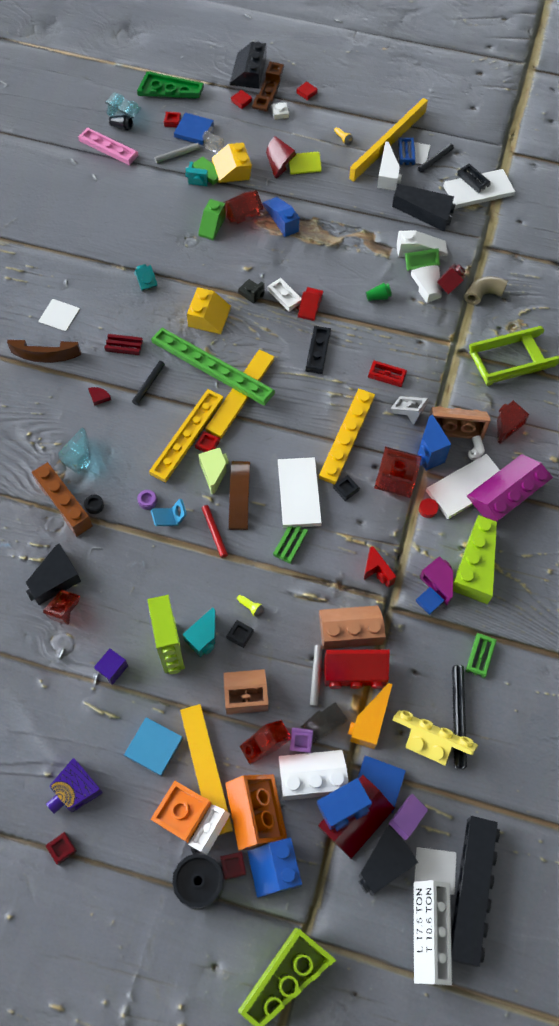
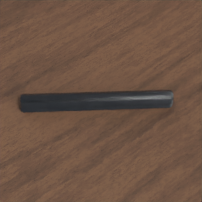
(459, 717)

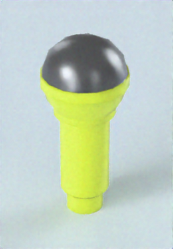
(255, 608)

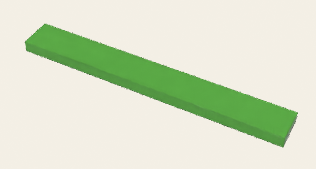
(213, 366)

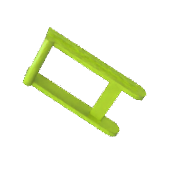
(526, 336)

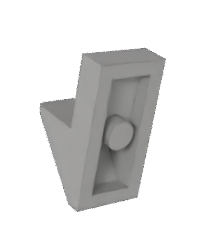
(410, 406)

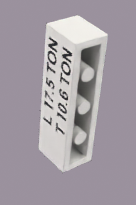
(432, 933)

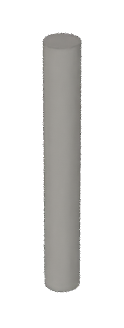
(178, 152)
(316, 676)

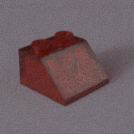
(242, 206)
(398, 472)

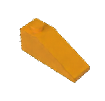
(369, 722)

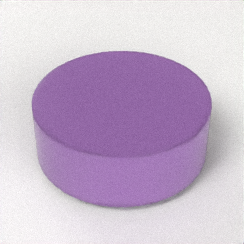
(147, 499)

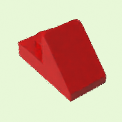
(310, 303)
(377, 565)

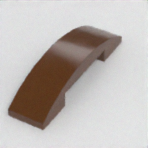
(269, 88)
(65, 352)
(239, 495)

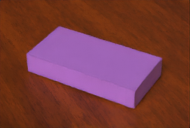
(408, 817)

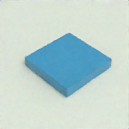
(153, 746)

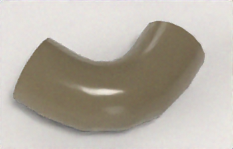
(484, 286)

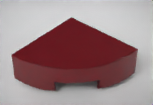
(99, 395)

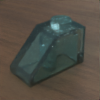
(76, 452)

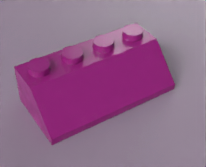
(509, 487)

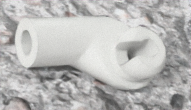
(478, 449)

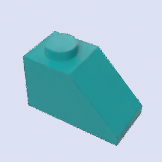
(202, 634)

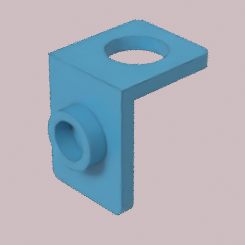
(169, 516)

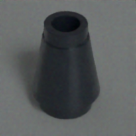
(121, 121)

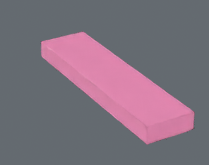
(108, 146)

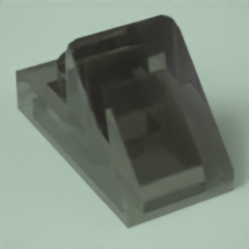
(325, 722)

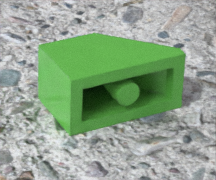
(212, 219)

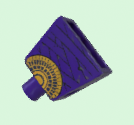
(72, 788)

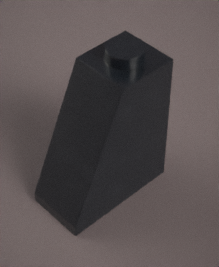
(52, 576)
(387, 862)

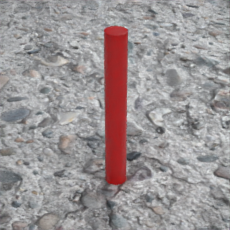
(214, 531)

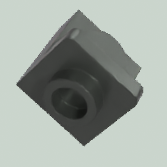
(252, 291)

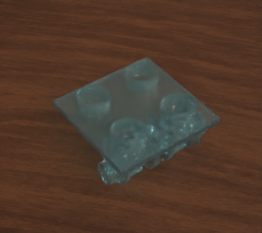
(118, 103)

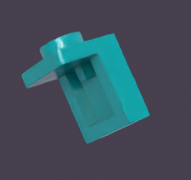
(196, 176)
(145, 277)

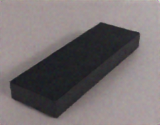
(318, 349)

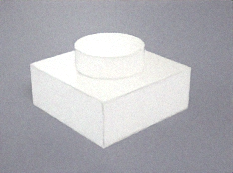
(280, 111)

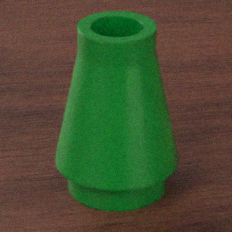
(380, 292)

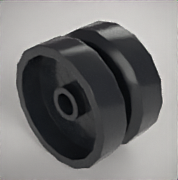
(185, 874)

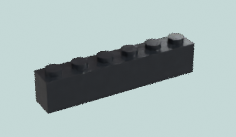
(473, 891)

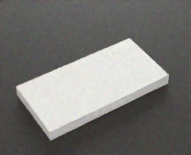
(466, 196)
(453, 489)
(299, 492)

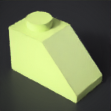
(214, 467)

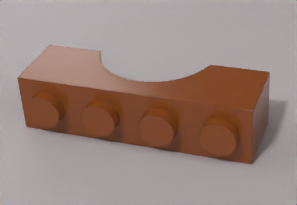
(62, 498)

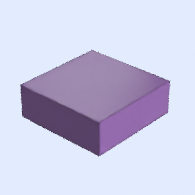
(301, 740)

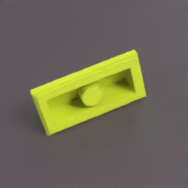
(305, 163)

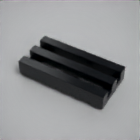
(471, 179)

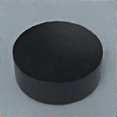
(94, 504)

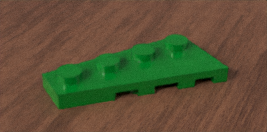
(168, 86)

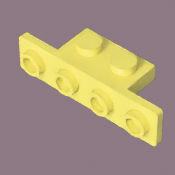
(431, 740)

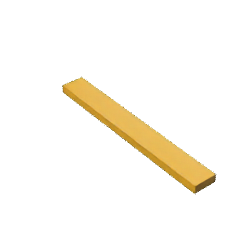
(391, 136)

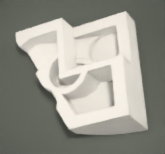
(427, 279)

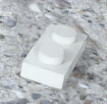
(284, 294)
(209, 829)

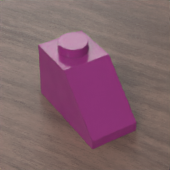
(440, 578)

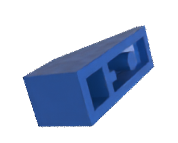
(283, 216)

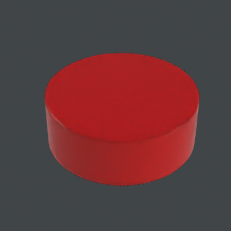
(428, 508)

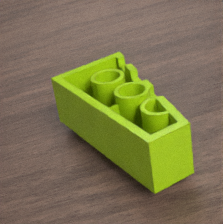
(477, 564)
(287, 975)

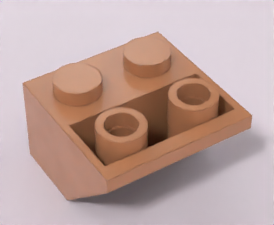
(245, 692)

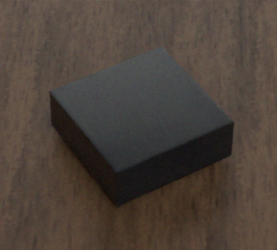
(346, 488)
(240, 634)

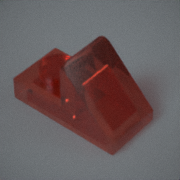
(61, 607)

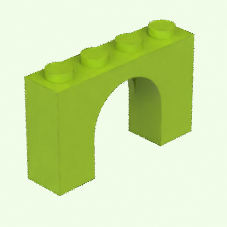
(166, 634)

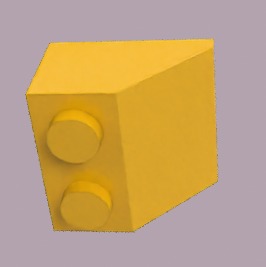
(232, 163)
(208, 311)

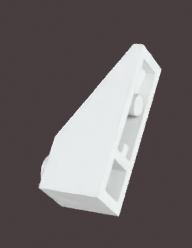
(389, 170)
(416, 241)

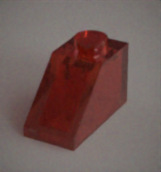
(510, 420)

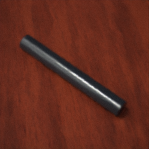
(435, 158)
(136, 400)

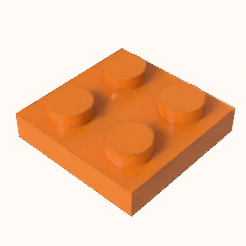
(181, 811)

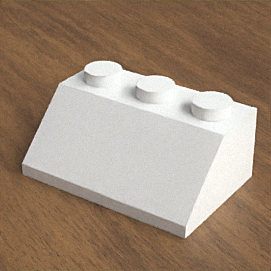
(312, 774)

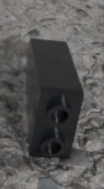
(424, 205)

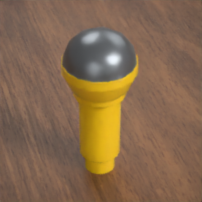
(346, 137)

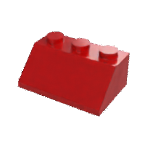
(356, 668)

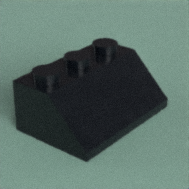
(249, 66)

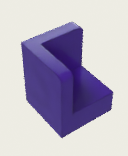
(111, 666)

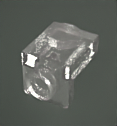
(212, 141)

